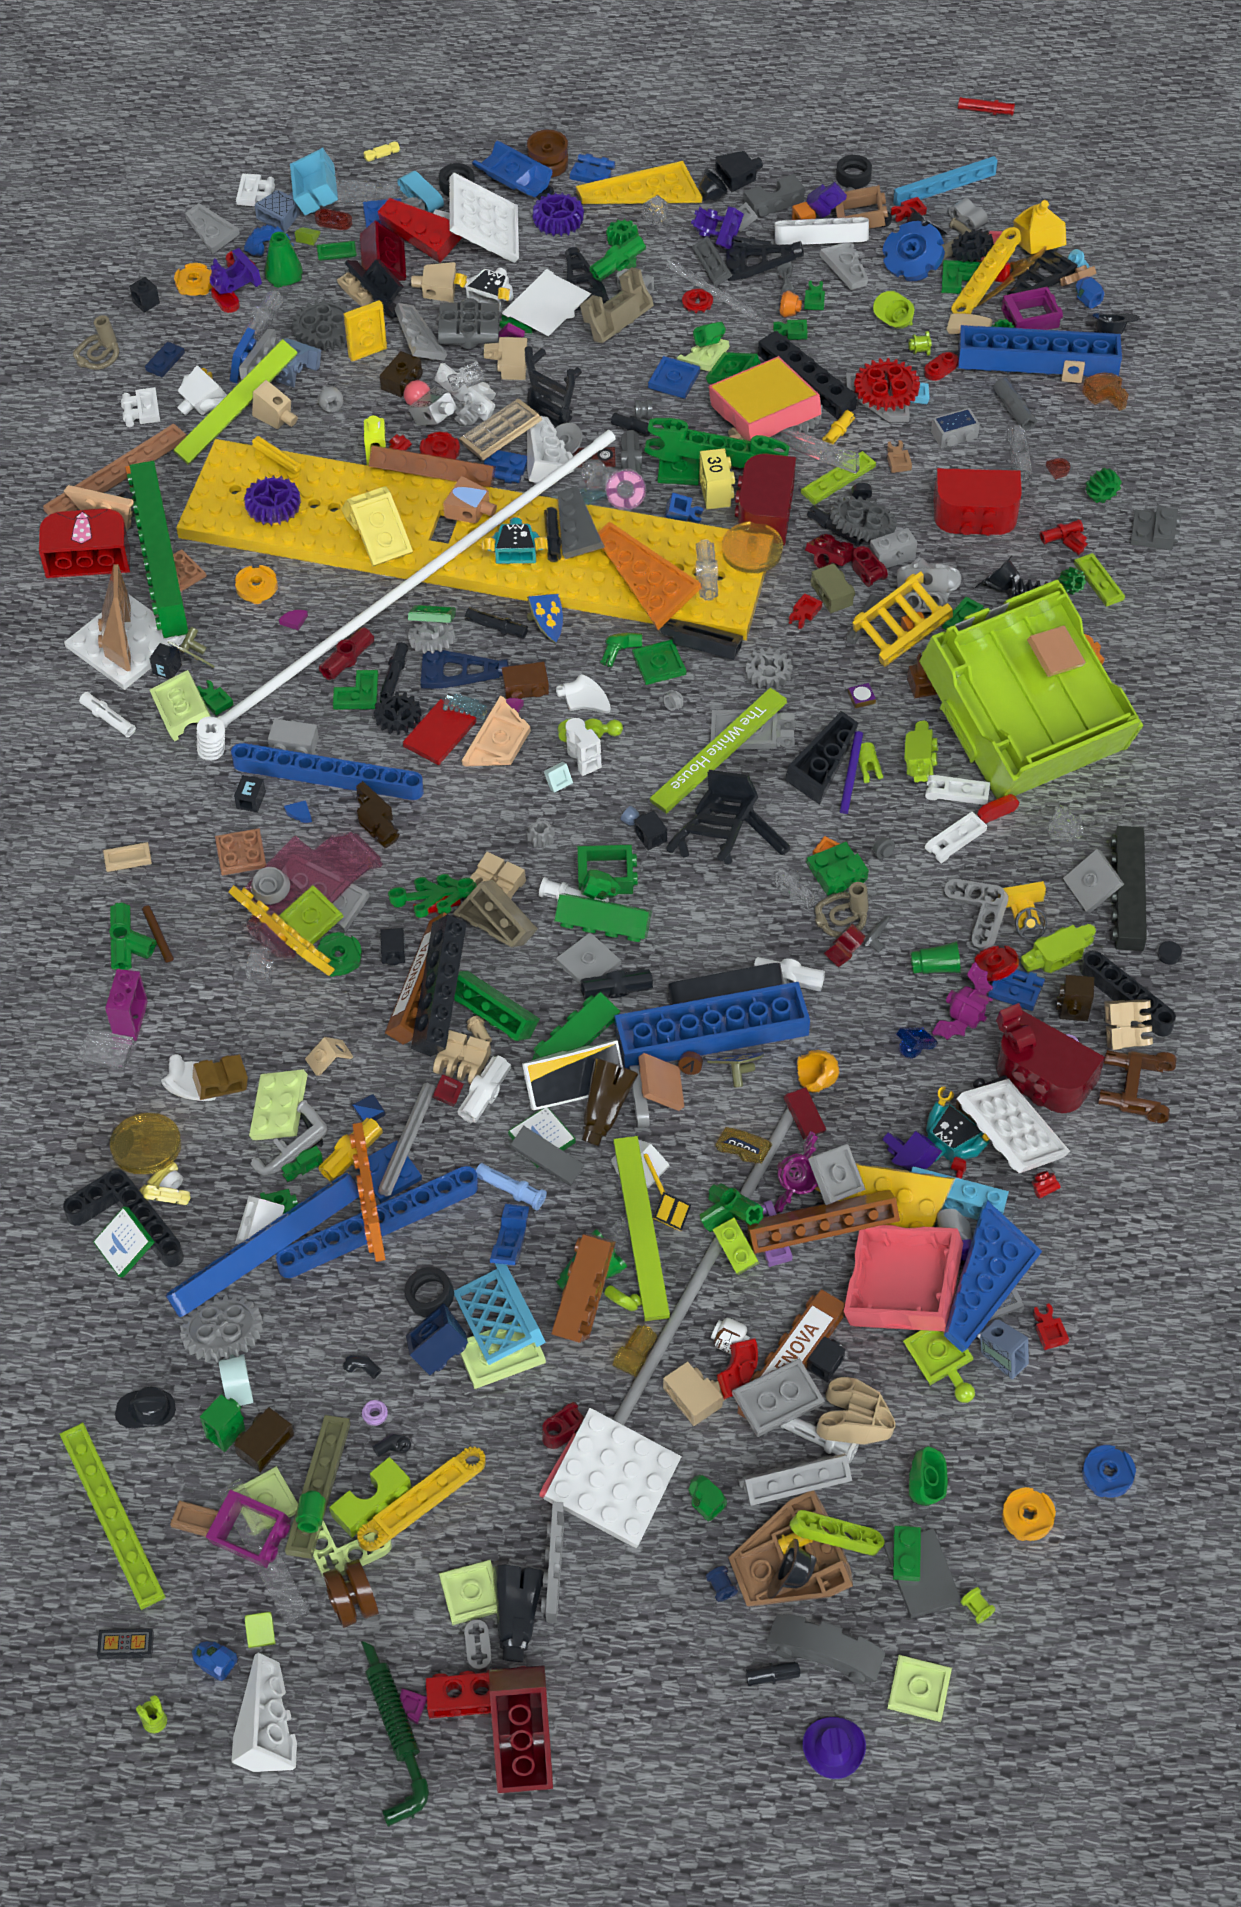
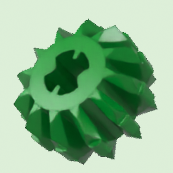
(620, 231)
(1103, 485)

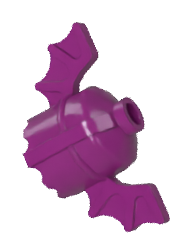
(966, 1005)
(803, 1181)

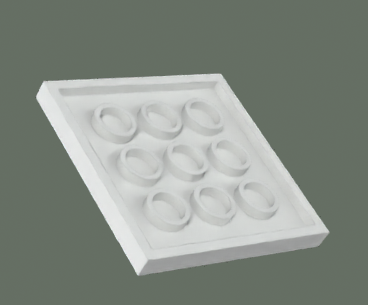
(484, 218)
(142, 641)
(1013, 1125)
(612, 1477)

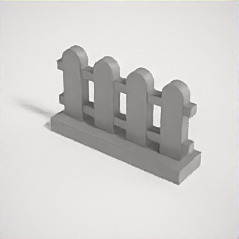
(797, 1479)

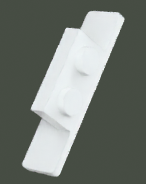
(478, 394)

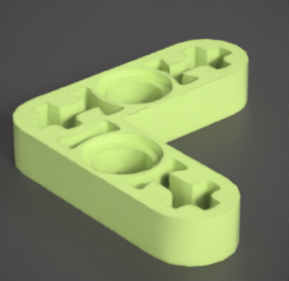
(340, 1555)

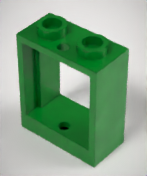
(609, 853)

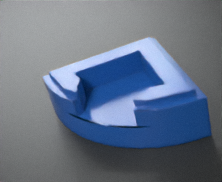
(299, 811)

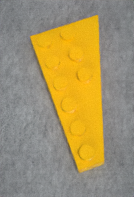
(283, 930)

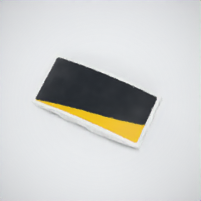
(565, 1074)

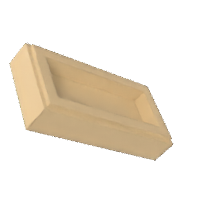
(127, 857)

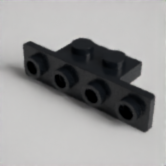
(378, 282)

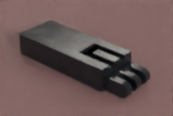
(703, 638)

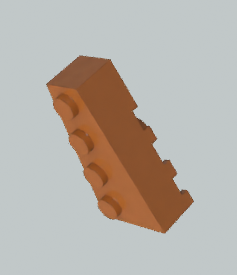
(583, 1288)

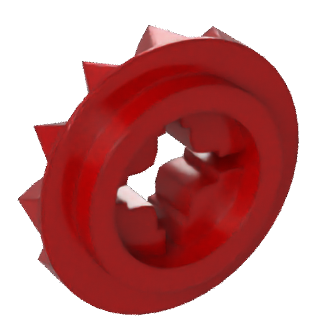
(691, 296)

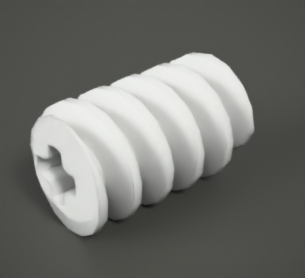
(210, 738)

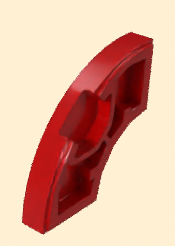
(741, 1367)

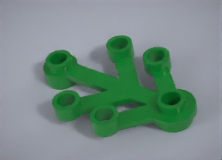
(435, 892)

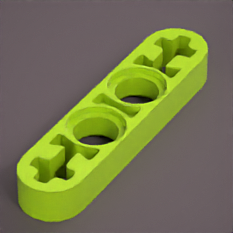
(810, 1524)

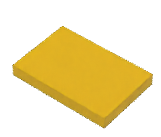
(365, 330)

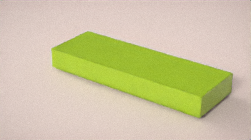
(1099, 579)

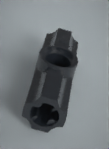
(617, 983)

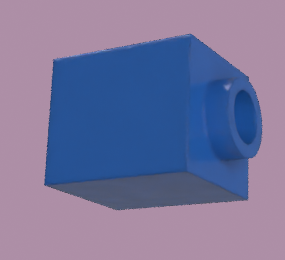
(680, 508)

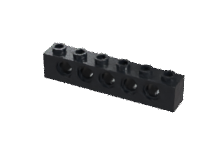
(833, 393)
(438, 985)

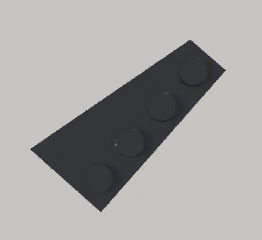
(819, 762)

